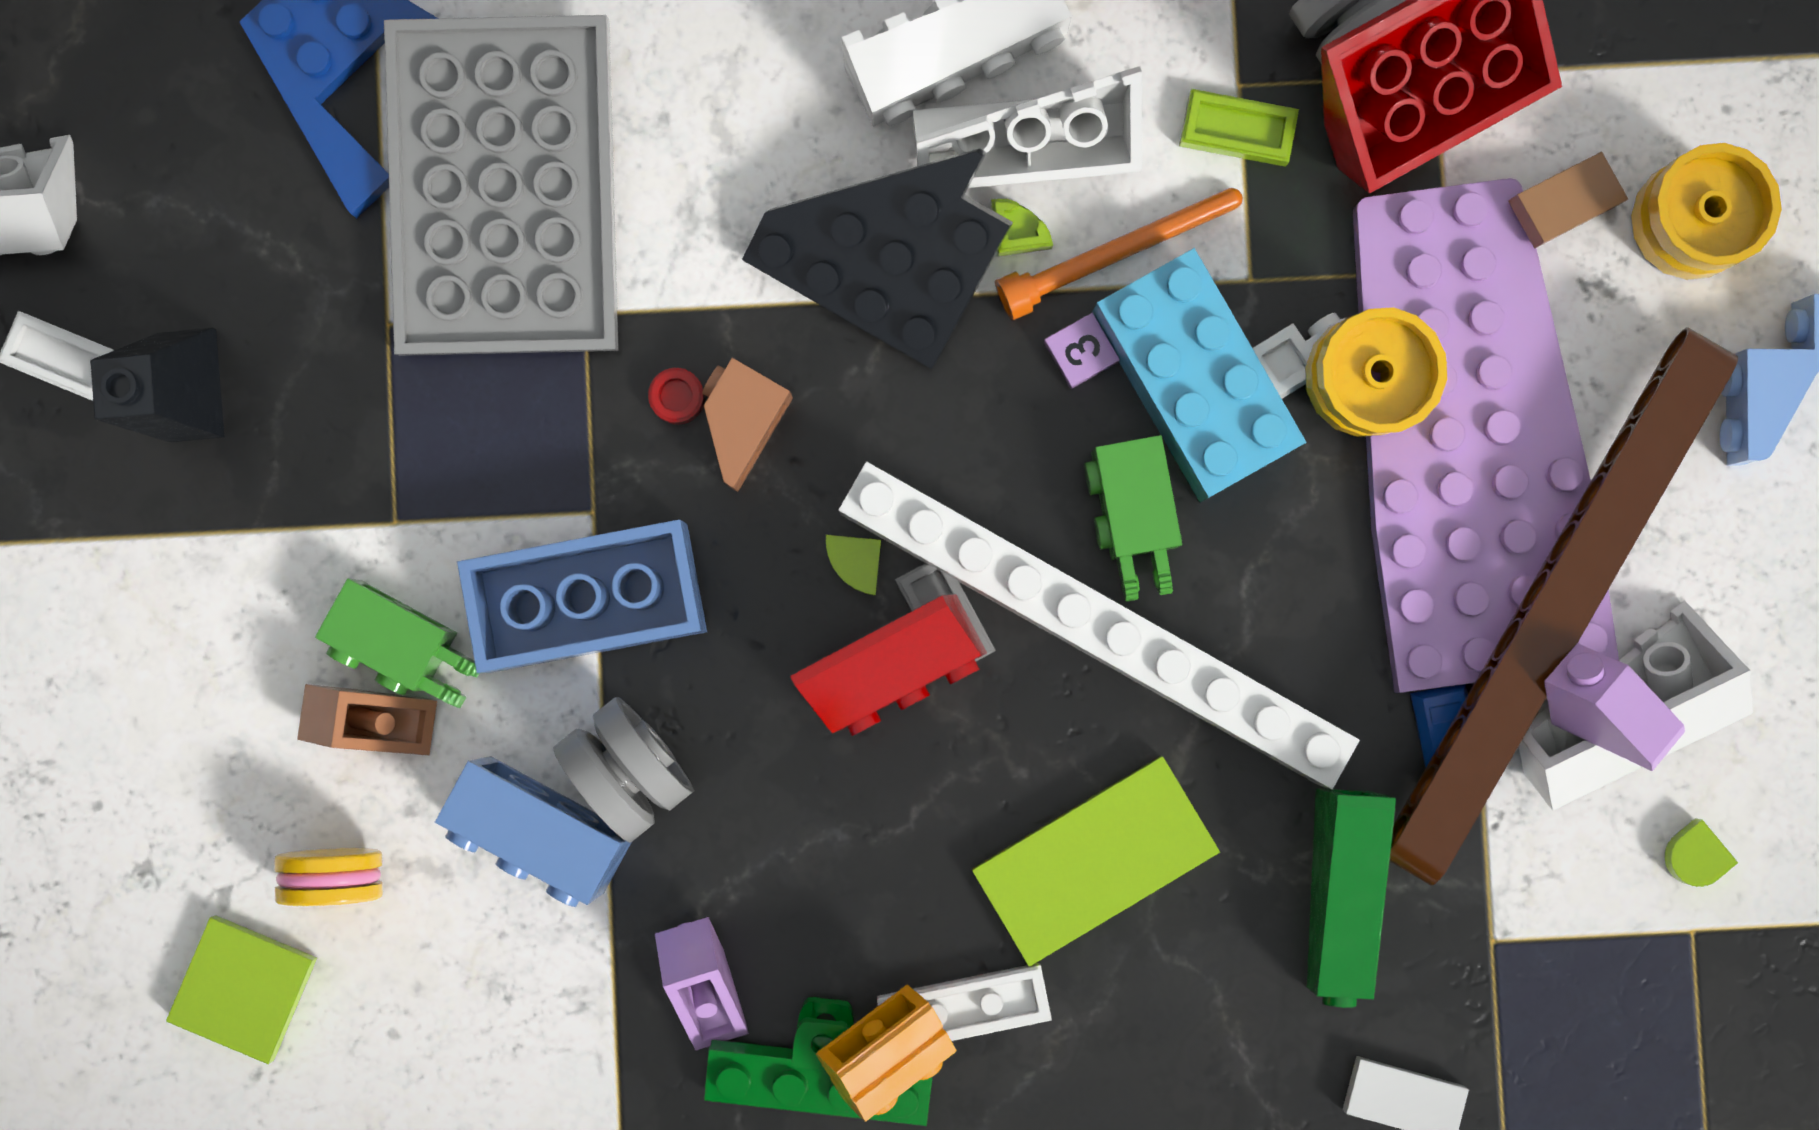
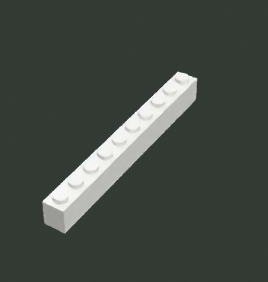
(1098, 626)

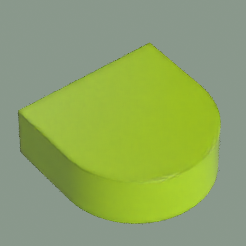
(1697, 855)

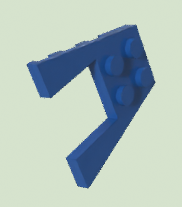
(309, 55)

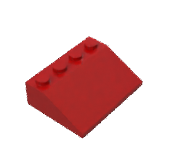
(1431, 81)

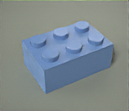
(532, 831)

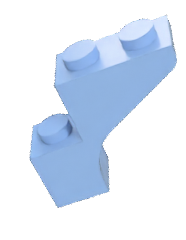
(1770, 387)

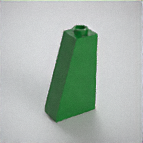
(1348, 893)

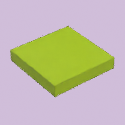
(241, 989)

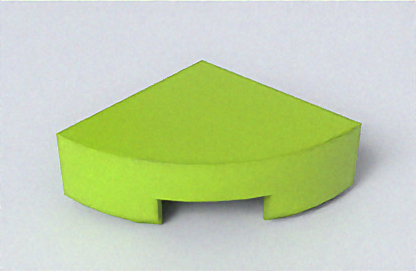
(1027, 231)
(855, 561)

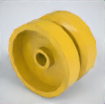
(1706, 211)
(1390, 344)

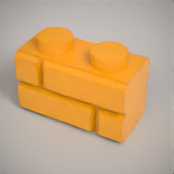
(886, 1053)

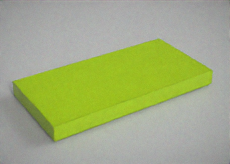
(1095, 860)

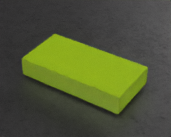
(1239, 127)

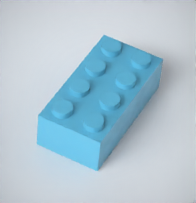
(1197, 375)

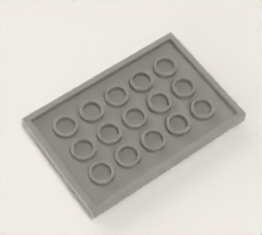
(501, 185)

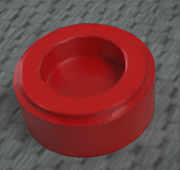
(676, 396)

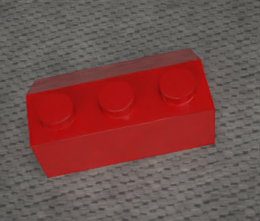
(892, 665)

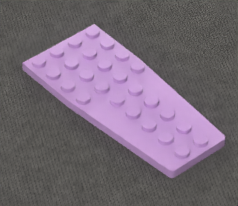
(1500, 463)

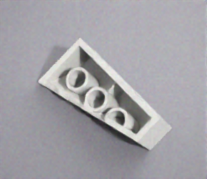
(945, 49)
(1054, 137)
(37, 197)
(1684, 668)

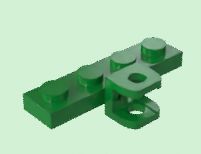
(795, 1076)

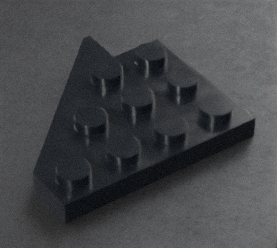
(888, 252)

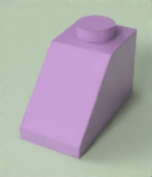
(1611, 707)
(700, 983)

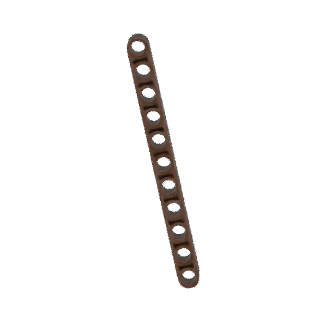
(1559, 604)

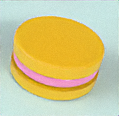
(328, 876)

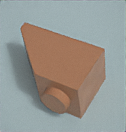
(741, 417)
(366, 720)

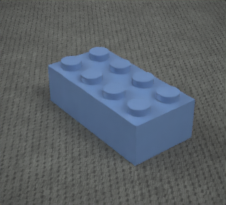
(581, 596)

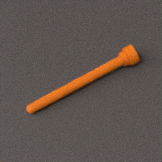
(1021, 292)

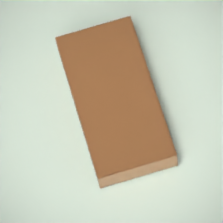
(1568, 200)

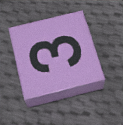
(1081, 350)

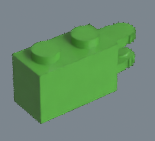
(1135, 508)
(392, 640)

